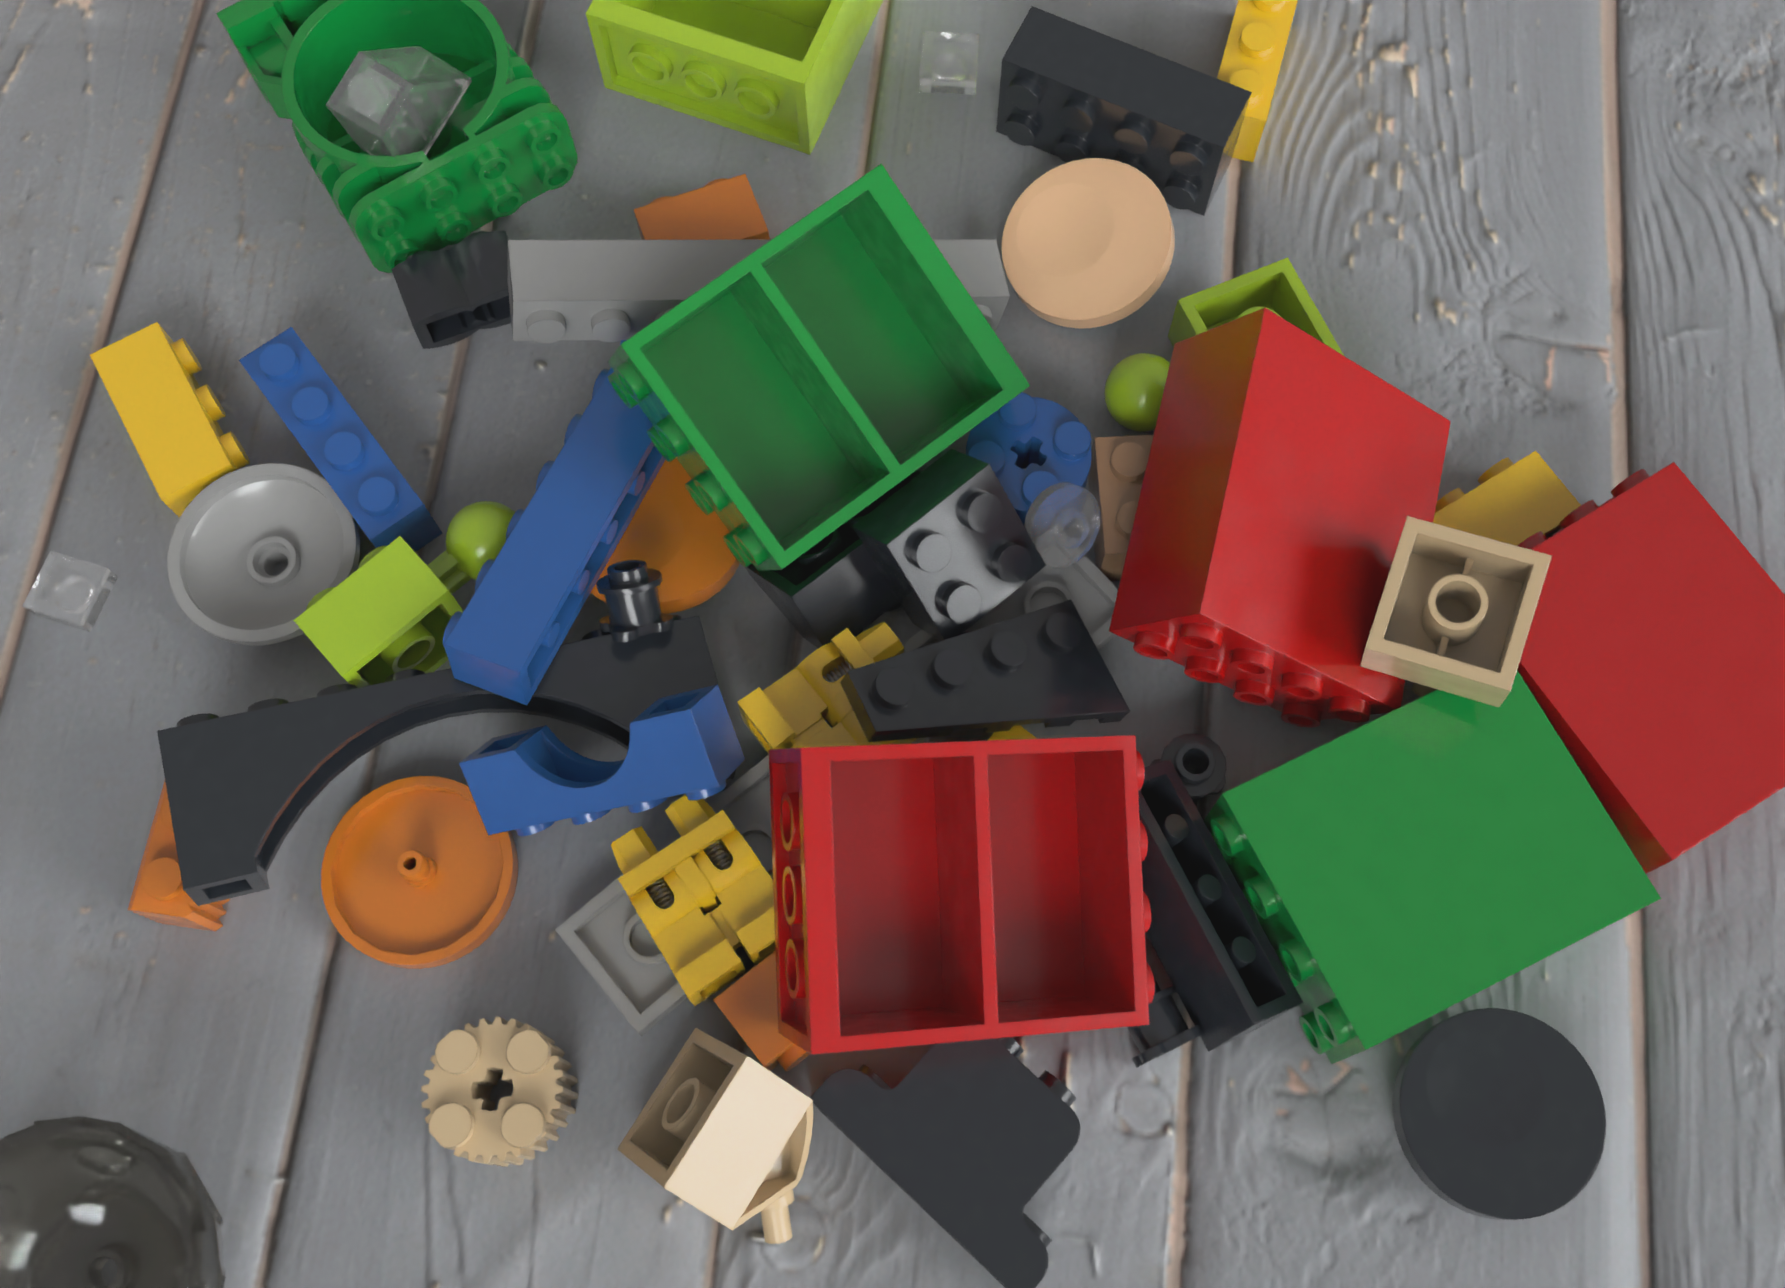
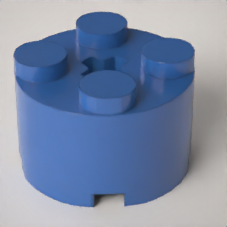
(1035, 437)

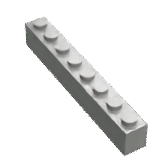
(624, 285)

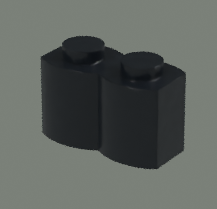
(456, 289)

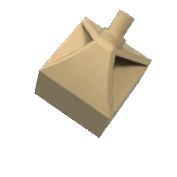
(1455, 612)
(725, 1136)

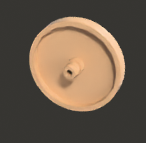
(1088, 243)

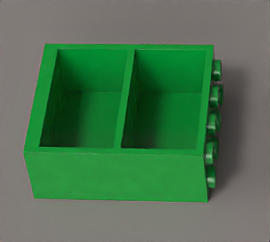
(816, 373)
(1424, 862)

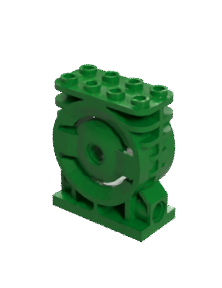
(486, 162)

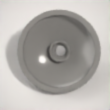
(238, 534)

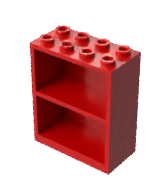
(1276, 519)
(1661, 662)
(958, 891)

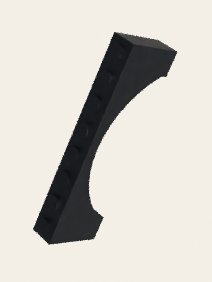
(251, 774)

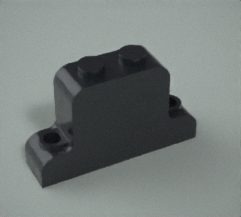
(967, 1142)

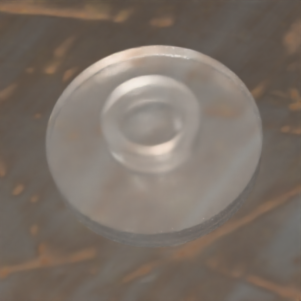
(1063, 523)

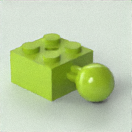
(1138, 381)
(398, 607)

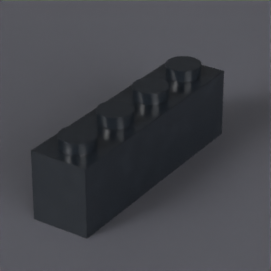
(1203, 920)

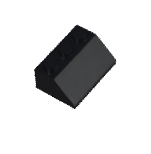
(832, 584)

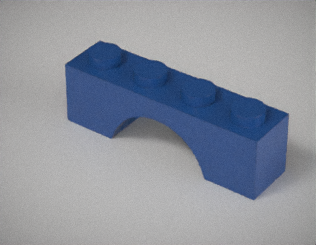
(339, 443)
(673, 749)

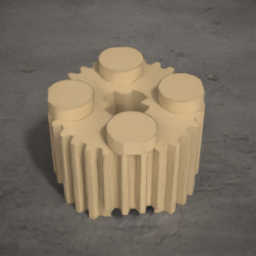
(461, 1084)

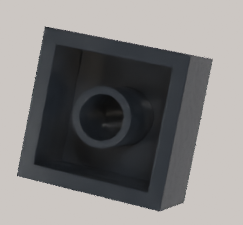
(950, 545)

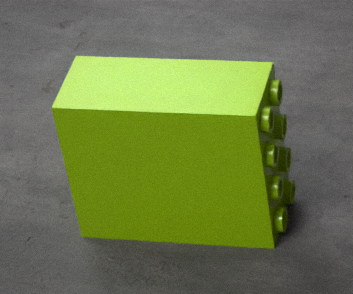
(734, 62)

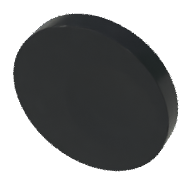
(1499, 1114)

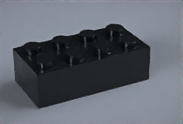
(1113, 101)

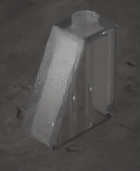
(397, 99)

